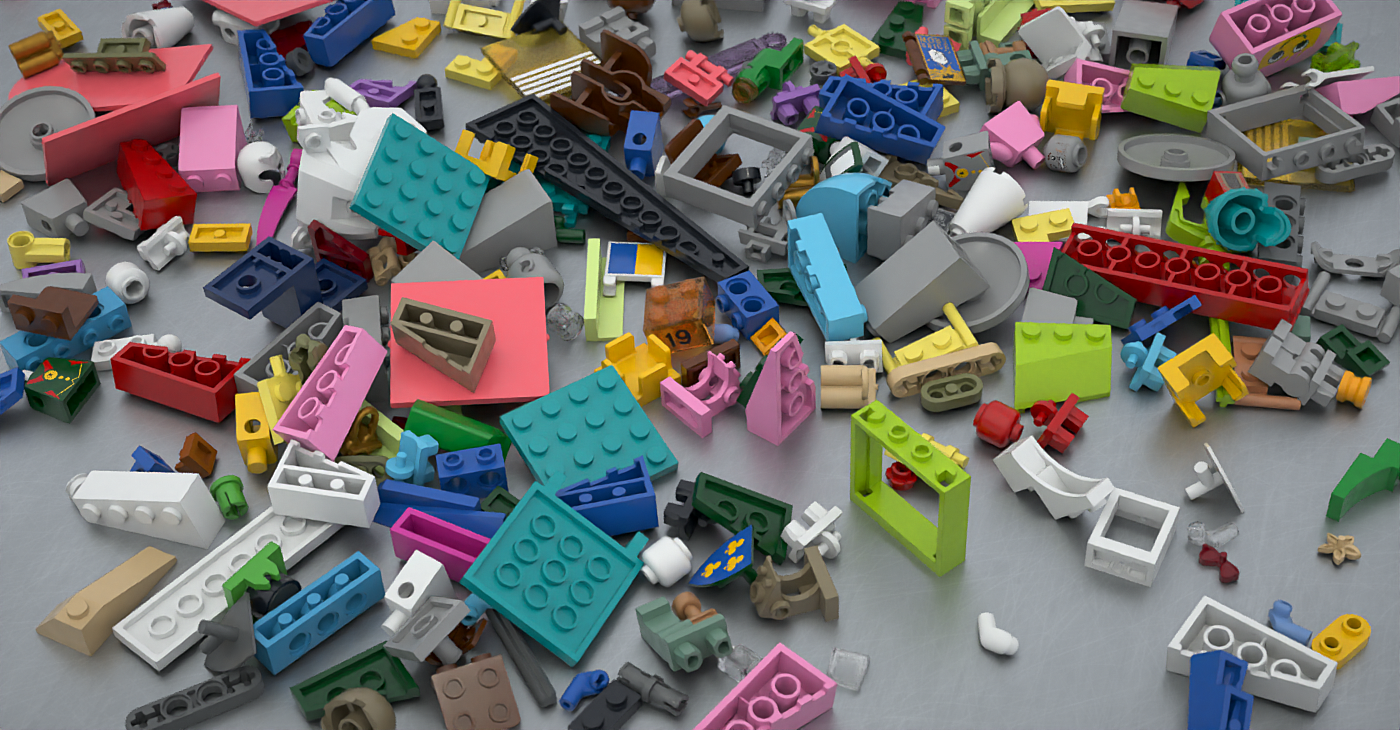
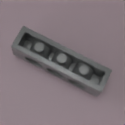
(1288, 200)

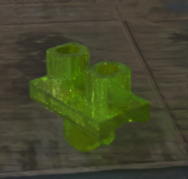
(1337, 58)

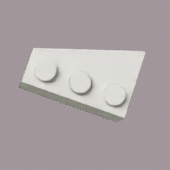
(322, 490)

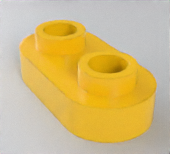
(1346, 636)

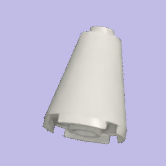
(161, 27)
(989, 204)

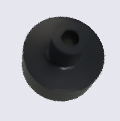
(747, 178)

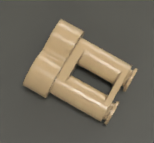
(384, 253)

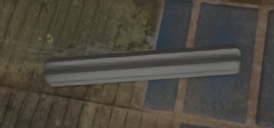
(523, 658)

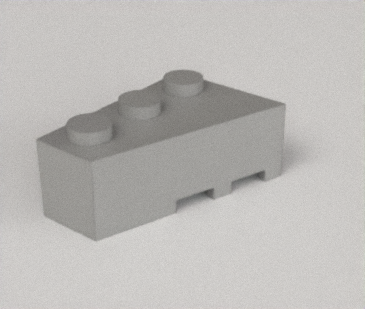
(899, 217)

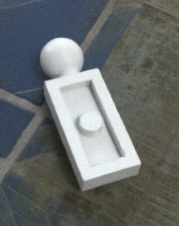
(108, 348)

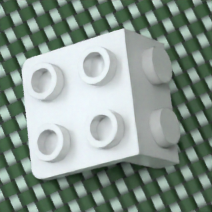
(1055, 41)

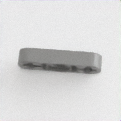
(1372, 160)

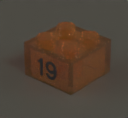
(681, 314)

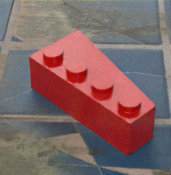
(153, 186)
(178, 379)

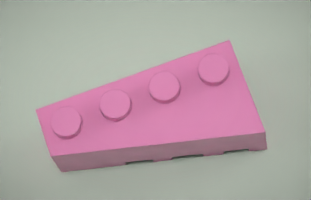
(333, 393)

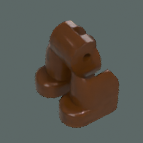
(623, 71)

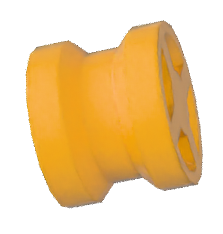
(1353, 389)

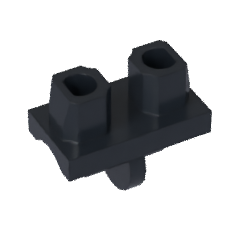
(685, 516)

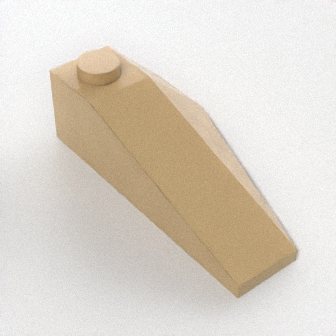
(88, 616)

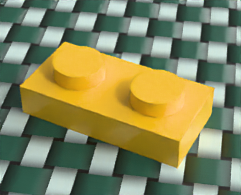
(62, 27)
(220, 237)

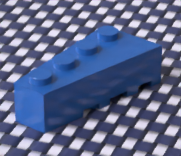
(345, 27)
(267, 80)
(921, 99)
(878, 122)

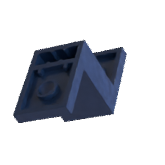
(282, 283)

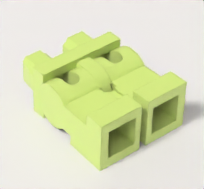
(962, 20)

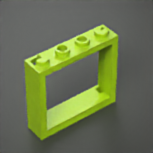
(936, 547)

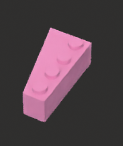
(775, 695)

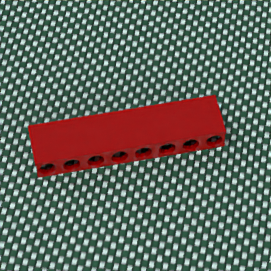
(1162, 281)

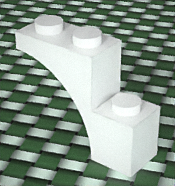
(1062, 491)

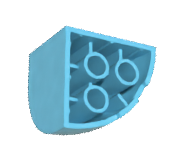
(844, 205)

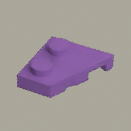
(383, 93)

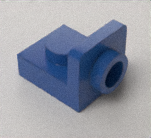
(1205, 59)

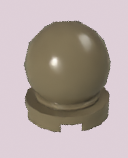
(1016, 81)

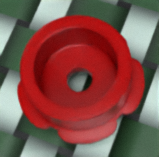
(900, 476)

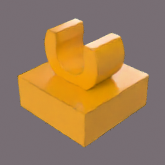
(1123, 201)

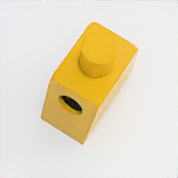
(254, 441)

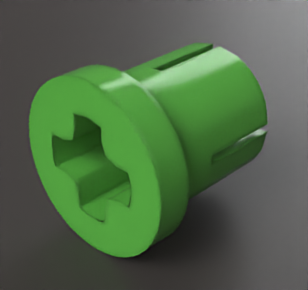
(228, 493)

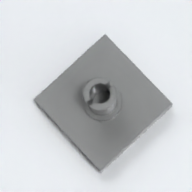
(429, 630)

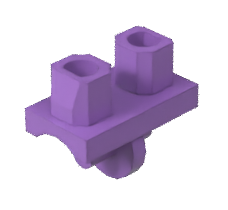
(793, 101)

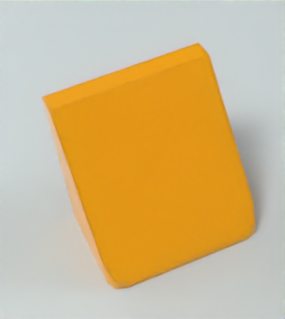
(768, 336)

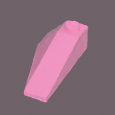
(1360, 95)

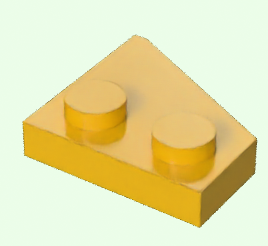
(409, 38)

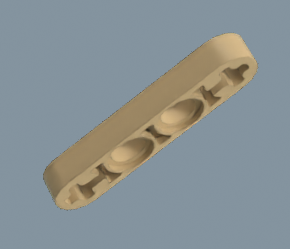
(980, 360)

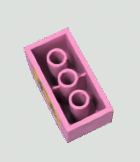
(1274, 31)

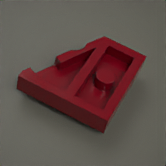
(290, 38)
(338, 250)

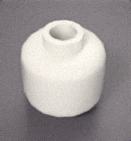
(128, 282)
(666, 561)

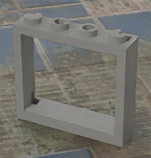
(1343, 141)
(682, 187)

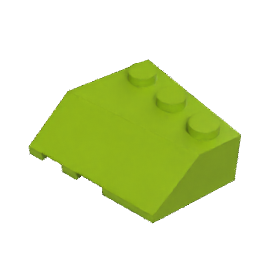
(1172, 93)
(1059, 361)

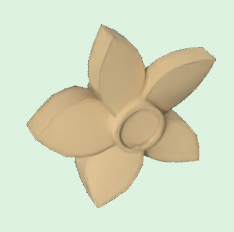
(1341, 547)

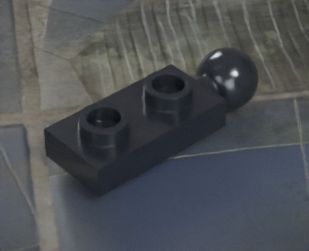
(428, 103)

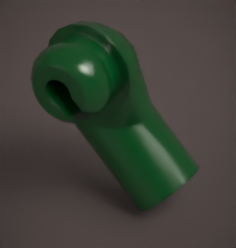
(567, 235)

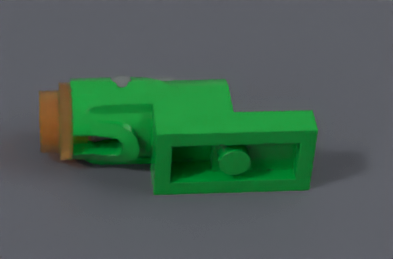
(767, 69)

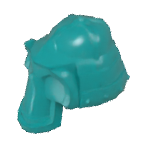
(1243, 219)

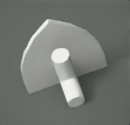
(1210, 481)

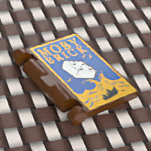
(933, 59)

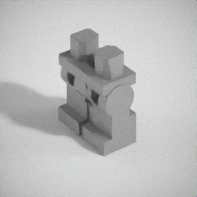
(619, 24)
(1297, 366)

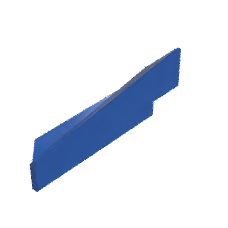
(448, 506)
(1216, 692)

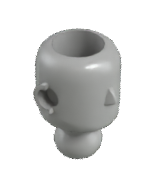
(1243, 81)
(525, 264)

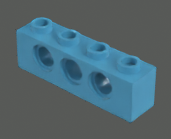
(30, 349)
(317, 612)

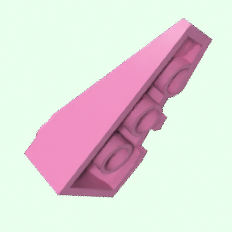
(1103, 76)
(782, 393)

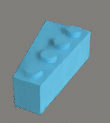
(823, 279)

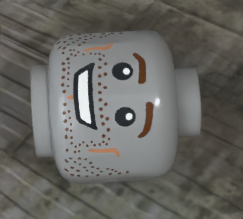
(1065, 153)

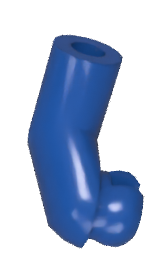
(583, 685)

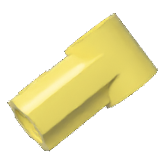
(30, 251)

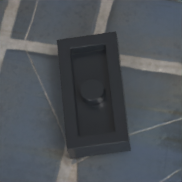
(609, 709)

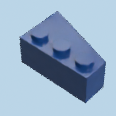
(617, 502)

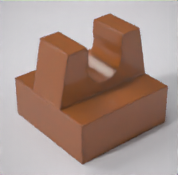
(196, 456)

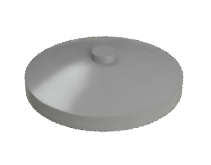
(29, 119)
(1175, 157)
(1003, 269)

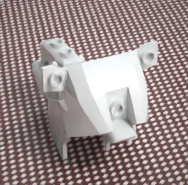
(335, 159)

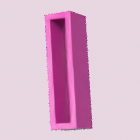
(437, 539)

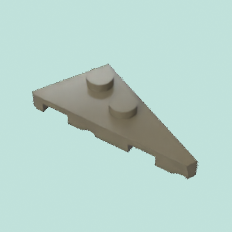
(895, 172)

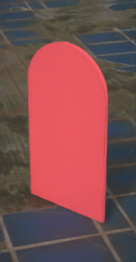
(120, 89)

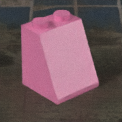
(210, 147)

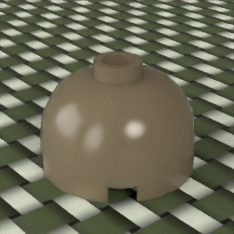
(700, 20)
(359, 710)

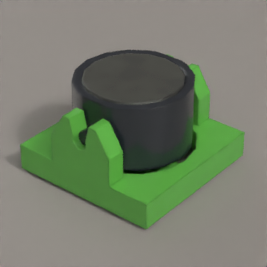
(264, 580)

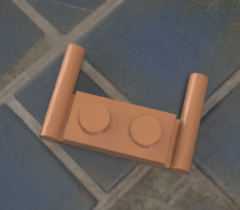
(1244, 352)

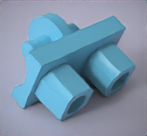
(1145, 360)
(411, 460)

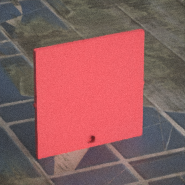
(519, 357)

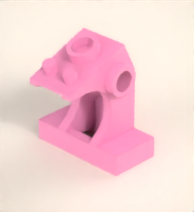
(686, 403)

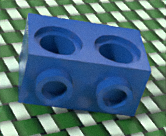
(746, 303)
(472, 471)

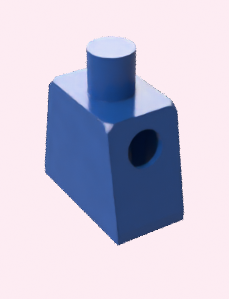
(643, 158)

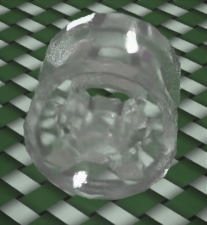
(564, 322)

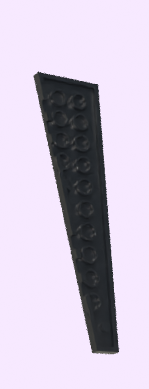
(600, 181)

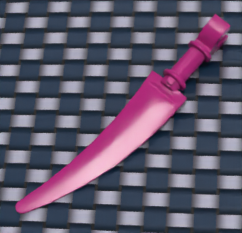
(279, 199)

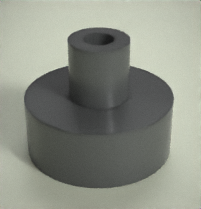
(299, 61)

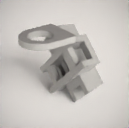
(758, 238)

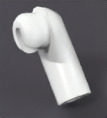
(994, 638)

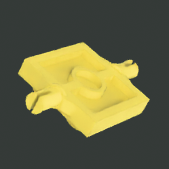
(840, 45)
(278, 394)

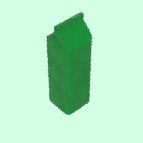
(453, 430)

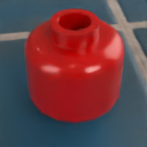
(998, 424)

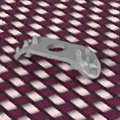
(1372, 266)

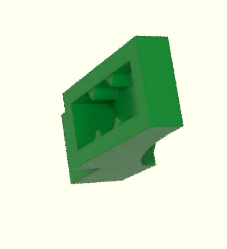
(1365, 478)

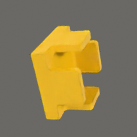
(1072, 109)
(640, 366)

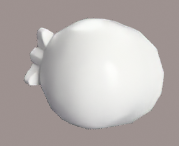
(258, 158)

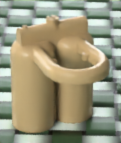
(847, 386)

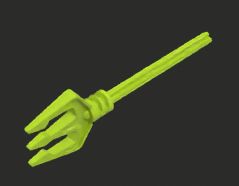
(1197, 235)

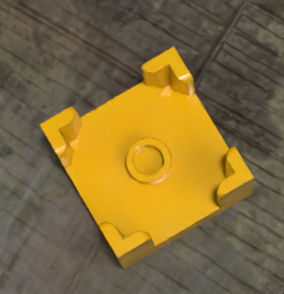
(494, 157)
(1198, 373)

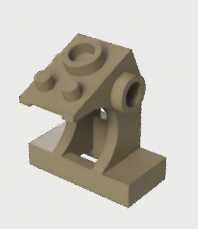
(811, 582)

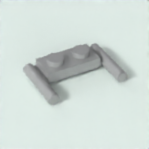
(1350, 312)

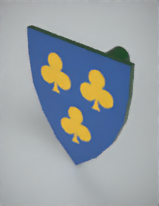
(728, 562)

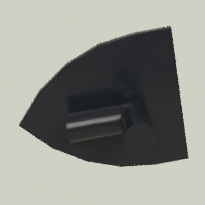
(540, 17)

